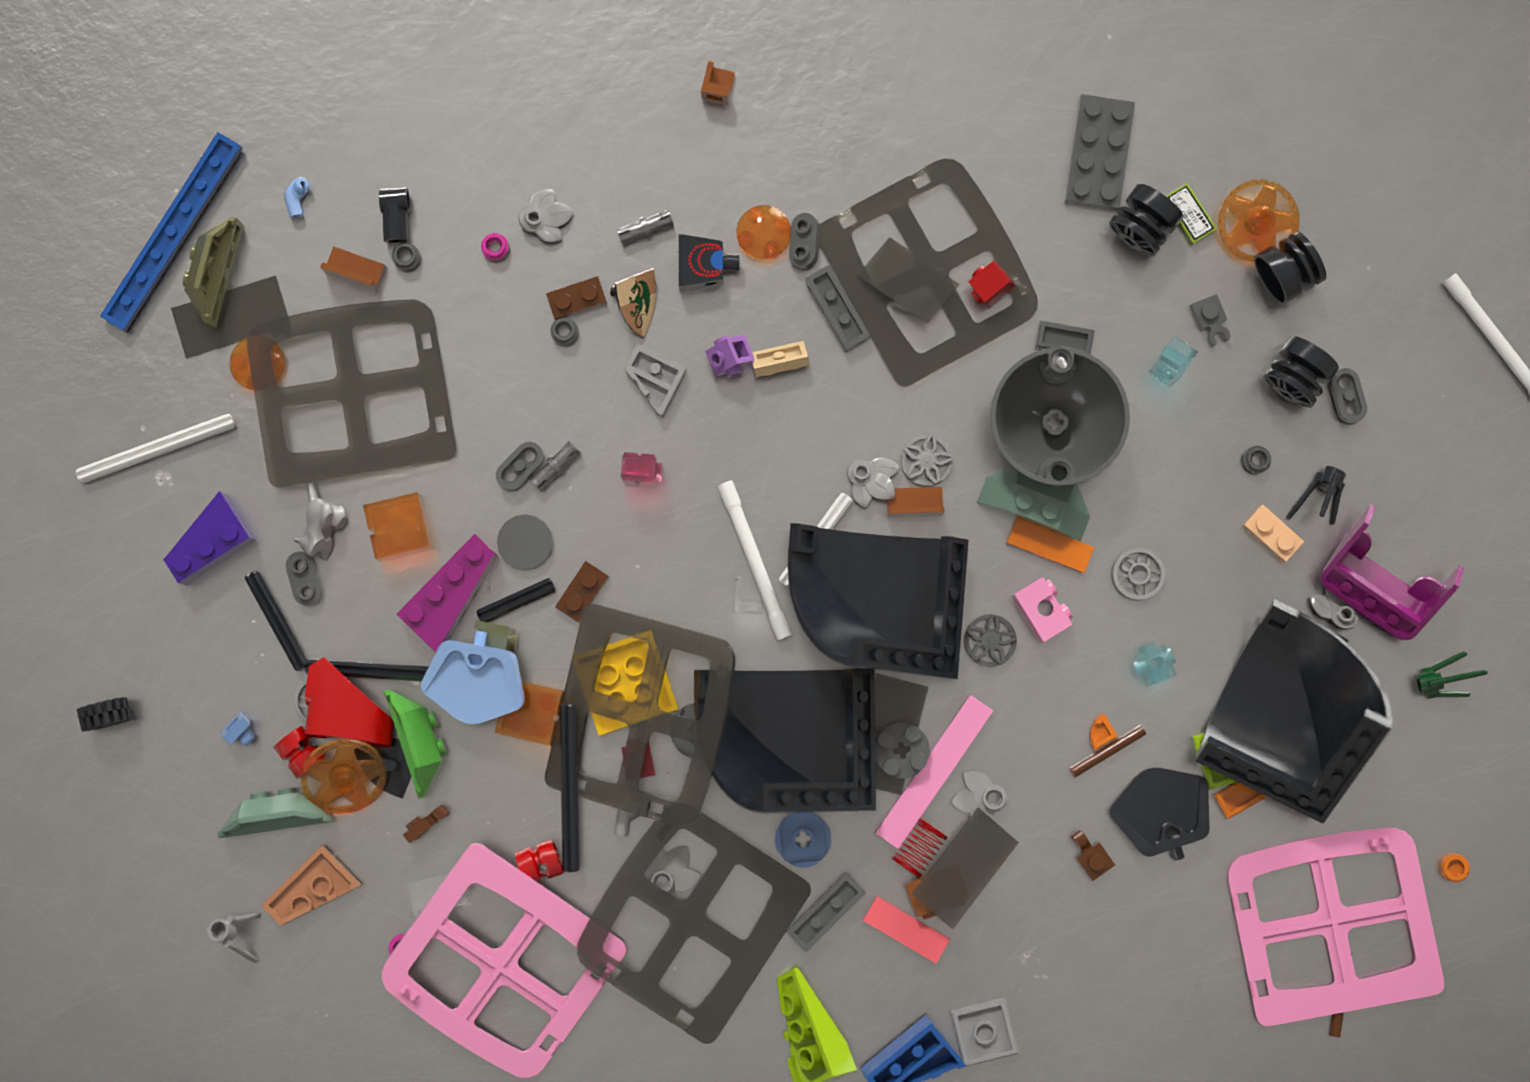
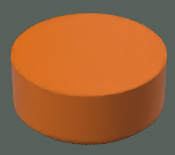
(1454, 867)

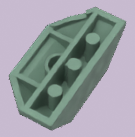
(1036, 502)
(273, 813)

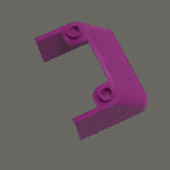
(1378, 592)

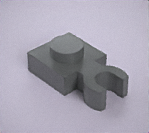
(1210, 315)

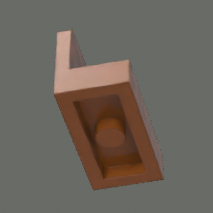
(354, 268)
(916, 502)

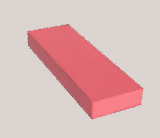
(906, 929)

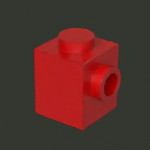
(990, 283)

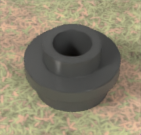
(403, 248)
(560, 323)
(1265, 457)

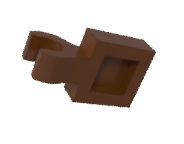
(1093, 858)

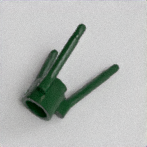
(1430, 682)

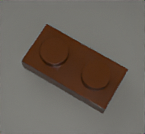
(576, 298)
(581, 591)

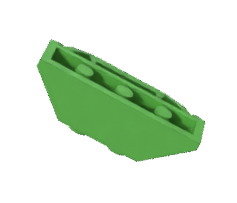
(418, 740)

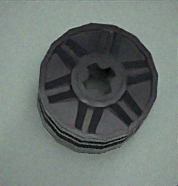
(1146, 219)
(1290, 267)
(1302, 369)

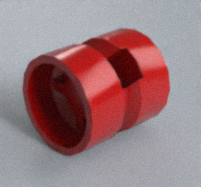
(296, 749)
(540, 862)

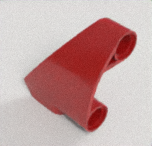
(342, 710)

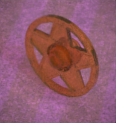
(1257, 218)
(343, 776)

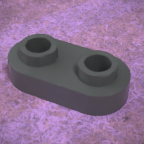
(804, 239)
(1352, 395)
(517, 464)
(304, 578)

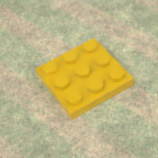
(621, 678)

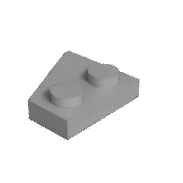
(654, 377)

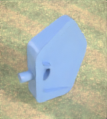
(474, 680)

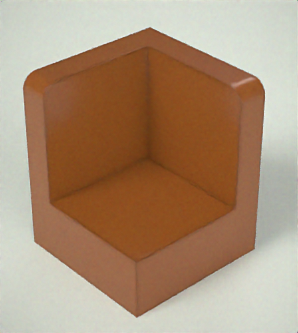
(717, 84)

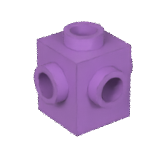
(724, 356)

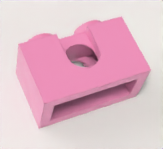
(1028, 601)

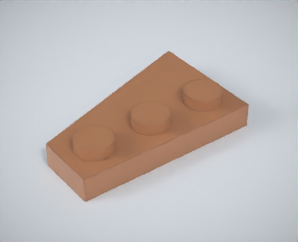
(310, 886)

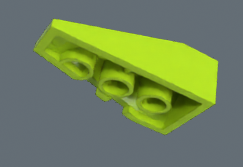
(814, 1040)

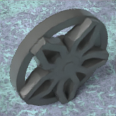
(990, 640)

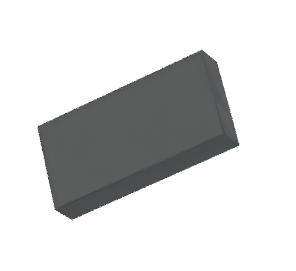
(1066, 336)

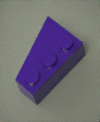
(209, 540)

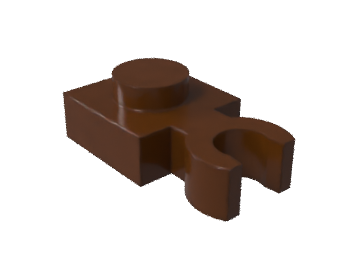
(419, 826)

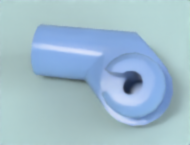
(294, 195)

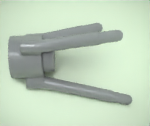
(225, 931)

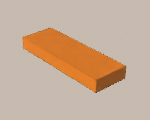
(1050, 545)

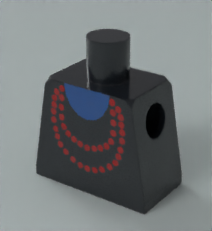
(703, 262)

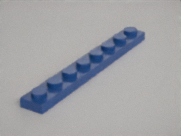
(171, 231)

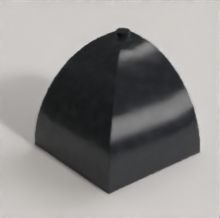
(880, 598)
(1297, 715)
(797, 740)

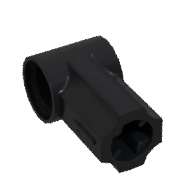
(394, 206)

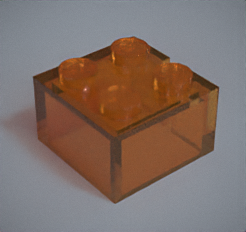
(398, 527)
(535, 718)

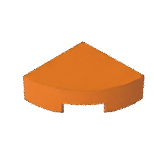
(1101, 732)

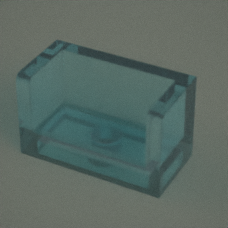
(1172, 362)

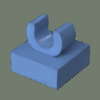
(238, 729)

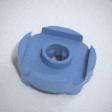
(816, 848)

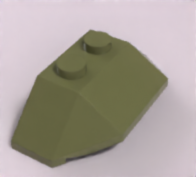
(211, 269)

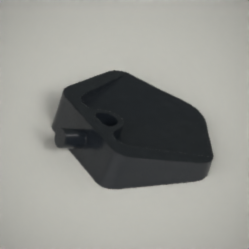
(1162, 811)

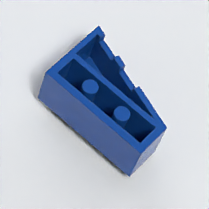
(913, 1056)

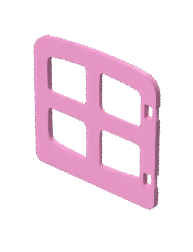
(1334, 922)
(497, 965)

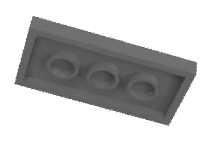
(1099, 152)

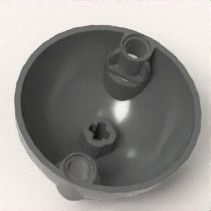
(1084, 401)

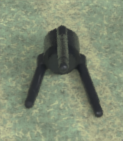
(1332, 483)

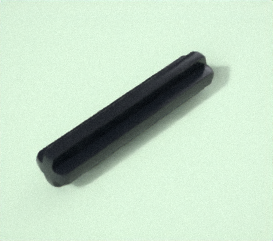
(516, 600)

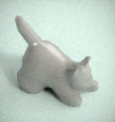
(321, 521)

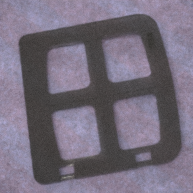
(871, 304)
(350, 389)
(643, 713)
(690, 919)

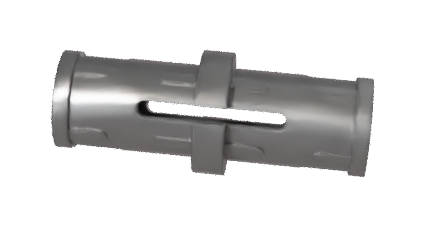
(645, 227)
(555, 466)

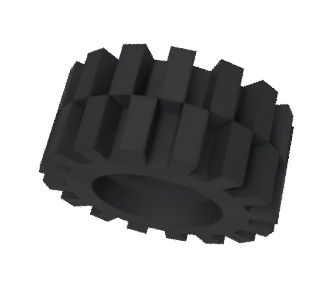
(104, 714)

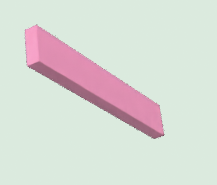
(939, 766)

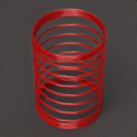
(933, 830)

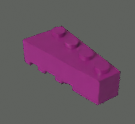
(443, 600)

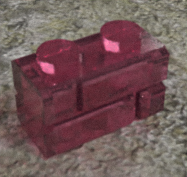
(641, 470)

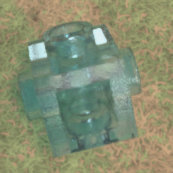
(1163, 669)

